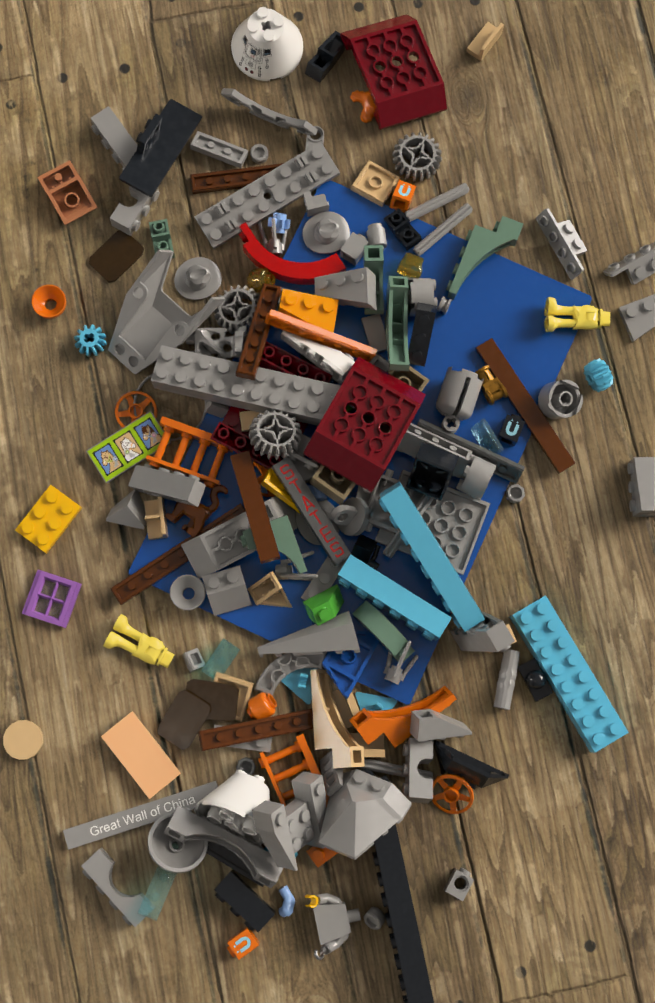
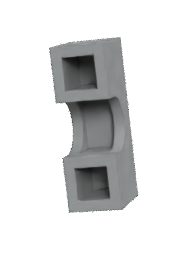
(128, 218)
(417, 788)

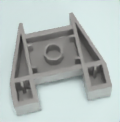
(296, 824)

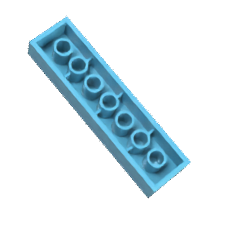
(433, 559)
(568, 675)

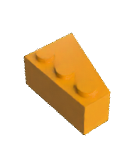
(309, 308)

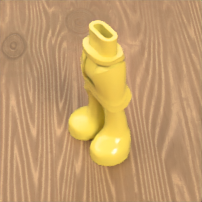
(584, 316)
(149, 648)

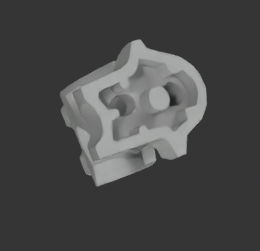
(207, 346)

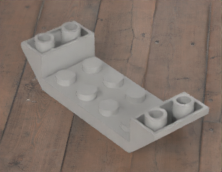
(223, 545)

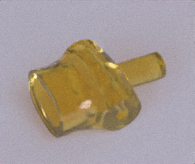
(410, 266)

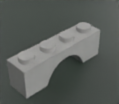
(99, 869)

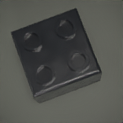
(432, 471)

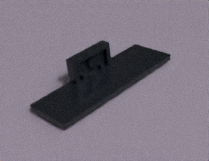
(159, 147)

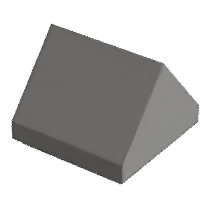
(193, 660)

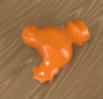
(367, 103)

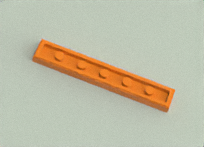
(319, 335)

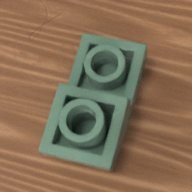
(161, 235)

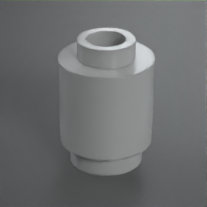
(376, 235)

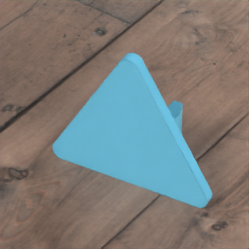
(300, 683)
(374, 702)

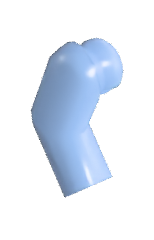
(288, 903)

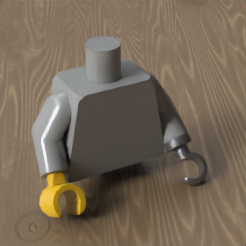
(331, 921)

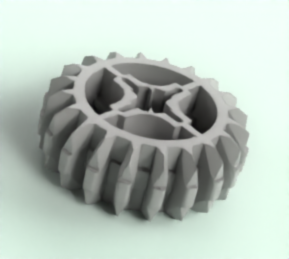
(405, 148)
(235, 307)
(266, 440)

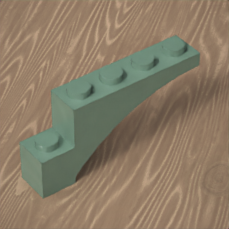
(480, 246)
(397, 323)

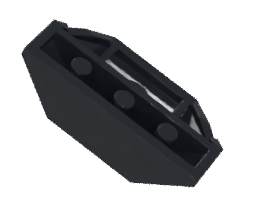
(474, 771)

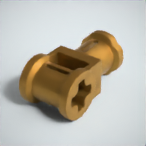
(491, 386)

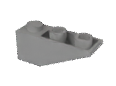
(432, 725)

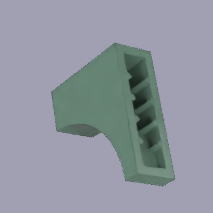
(284, 539)

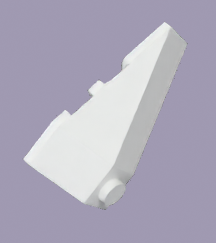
(322, 356)

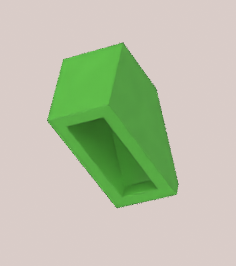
(324, 605)

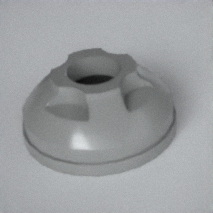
(182, 583)

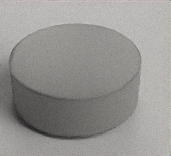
(259, 153)

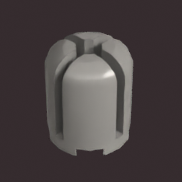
(459, 393)

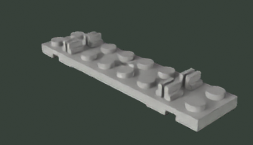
(284, 185)

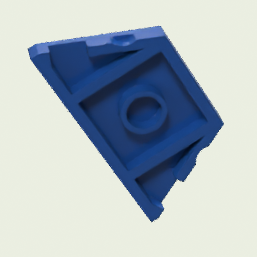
(347, 667)

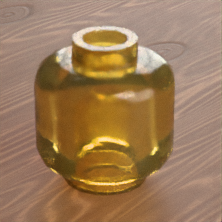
(258, 277)

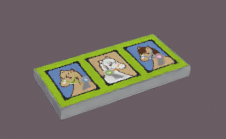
(127, 447)

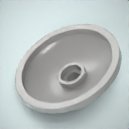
(173, 860)

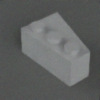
(350, 287)

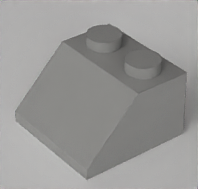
(226, 590)

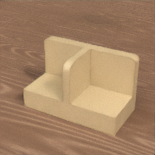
(155, 519)

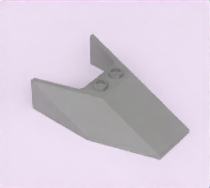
(153, 318)

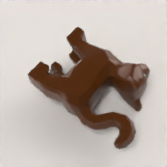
(197, 515)

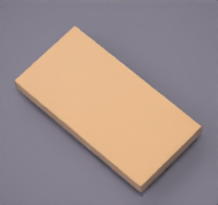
(141, 755)

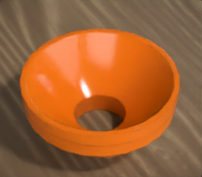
(43, 295)

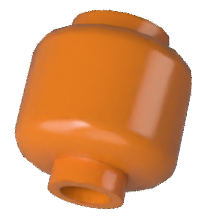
(261, 706)

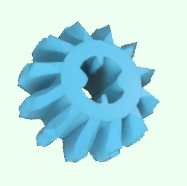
(92, 334)
(598, 375)

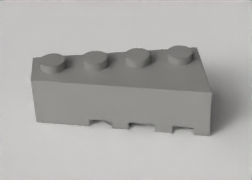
(486, 636)

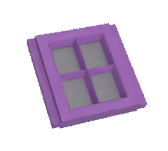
(51, 598)

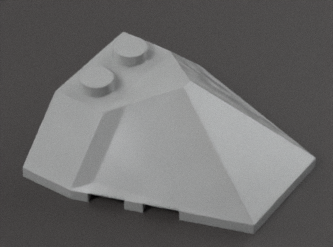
(361, 813)

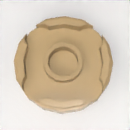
(23, 739)

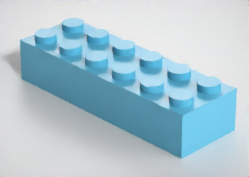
(394, 598)

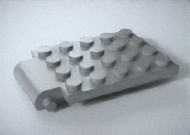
(452, 521)

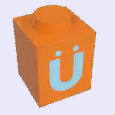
(402, 196)
(242, 943)

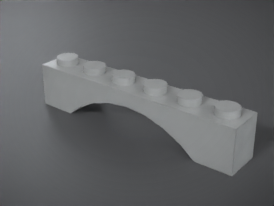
(188, 826)

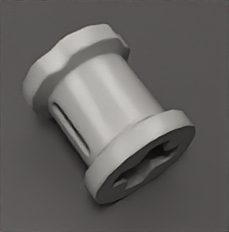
(451, 418)

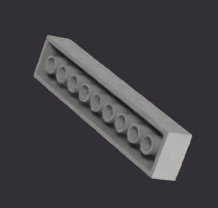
(217, 382)

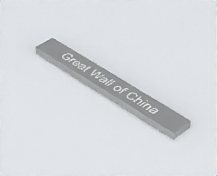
(135, 816)

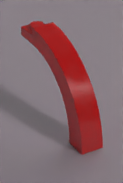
(287, 270)

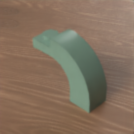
(374, 261)
(382, 629)

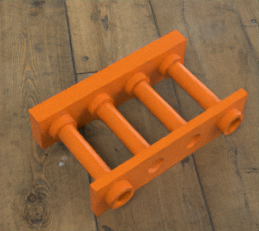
(187, 433)
(307, 764)

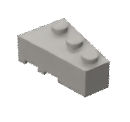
(642, 486)

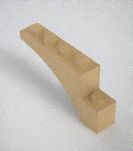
(328, 725)

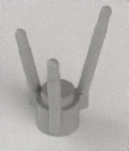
(274, 245)
(285, 572)
(395, 673)

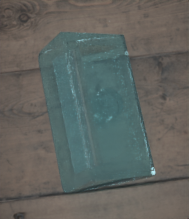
(486, 437)
(220, 659)

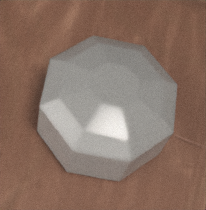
(515, 493)

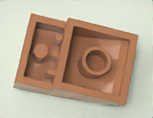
(67, 192)

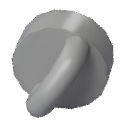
(374, 918)

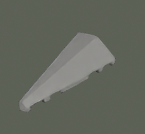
(332, 635)

